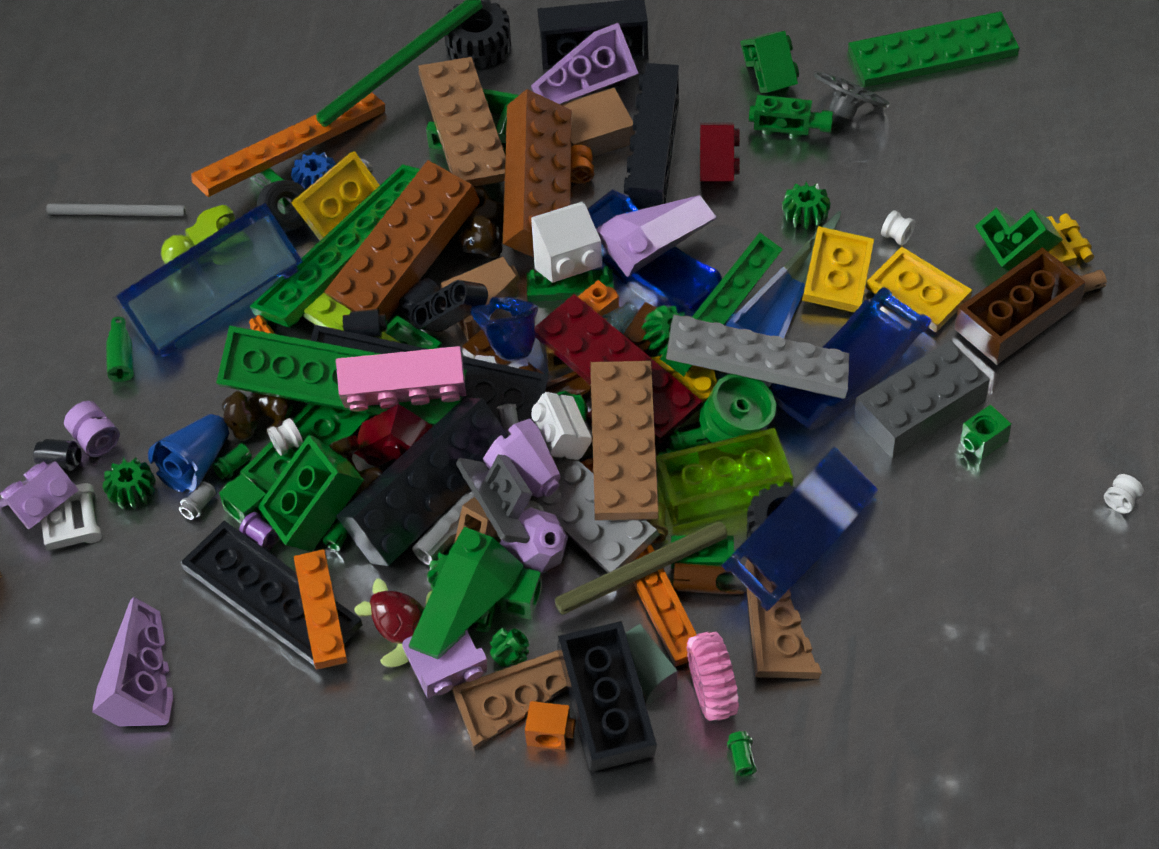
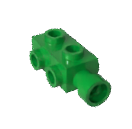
(788, 116)

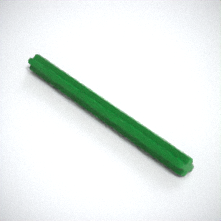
(397, 62)

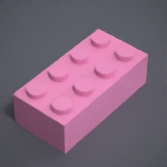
(401, 378)

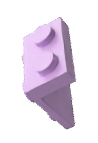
(39, 494)
(456, 666)

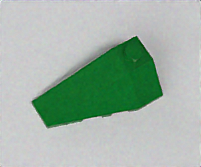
(469, 584)

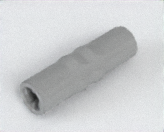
(442, 533)

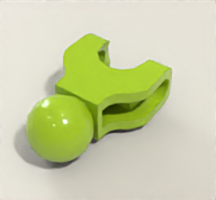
(206, 224)

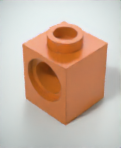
(549, 725)

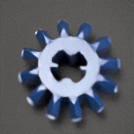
(311, 168)

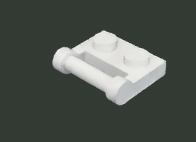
(59, 525)

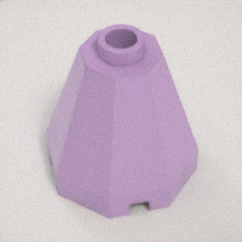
(530, 457)
(546, 541)

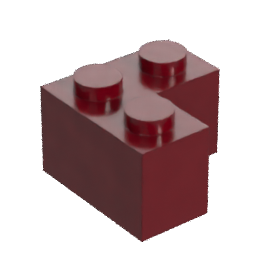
(717, 151)
(389, 435)

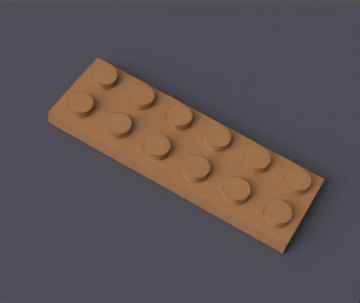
(463, 121)
(623, 441)

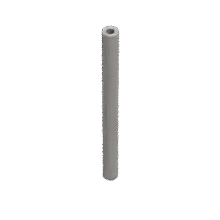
(116, 209)

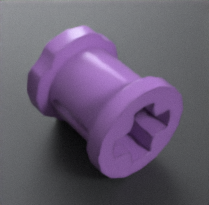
(259, 531)

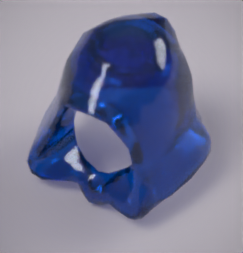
(511, 336)

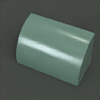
(653, 668)

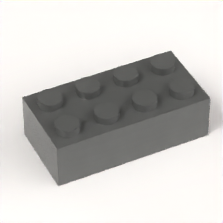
(921, 399)

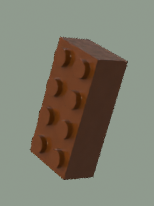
(1019, 305)

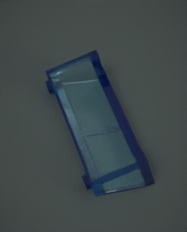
(208, 279)

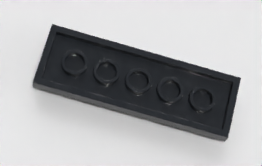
(258, 586)

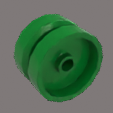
(737, 408)

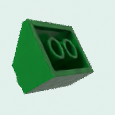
(309, 494)

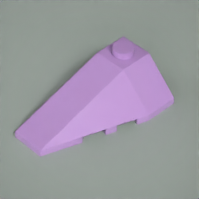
(590, 67)
(648, 233)
(134, 678)

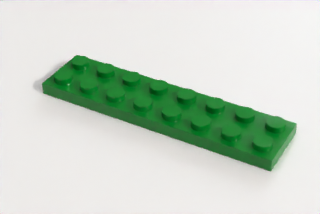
(289, 297)
(299, 371)
(326, 422)

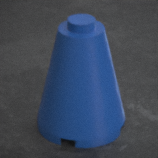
(189, 452)

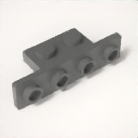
(500, 494)

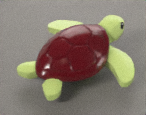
(394, 617)

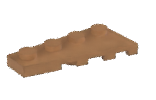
(778, 638)
(504, 696)

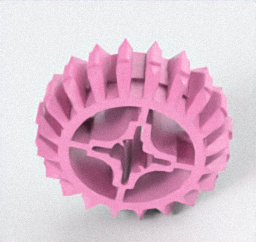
(712, 676)

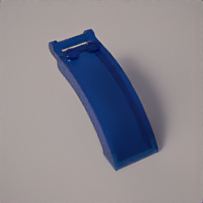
(667, 280)
(873, 348)
(802, 526)

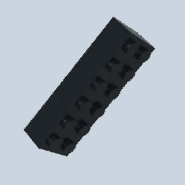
(654, 136)
(420, 483)

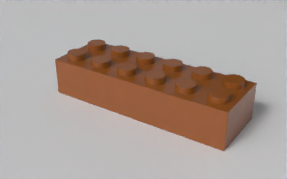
(535, 165)
(405, 241)

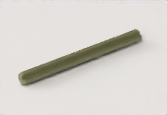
(640, 567)

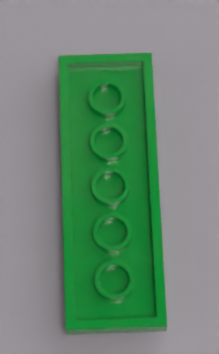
(933, 49)

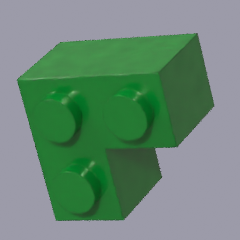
(771, 60)
(1016, 241)

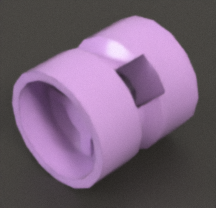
(91, 428)

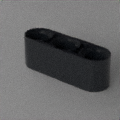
(448, 305)

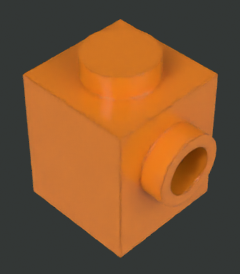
(600, 298)

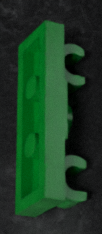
(542, 289)

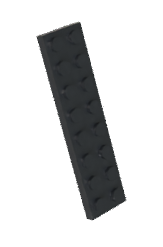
(484, 379)

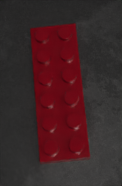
(583, 337)

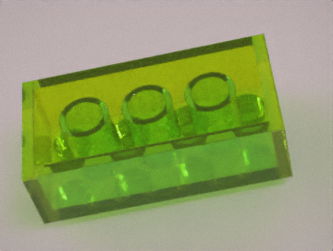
(720, 475)

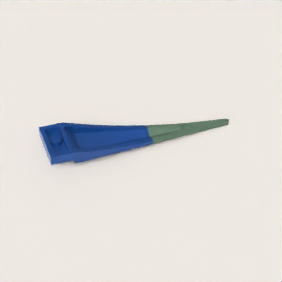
(776, 302)

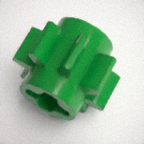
(509, 647)

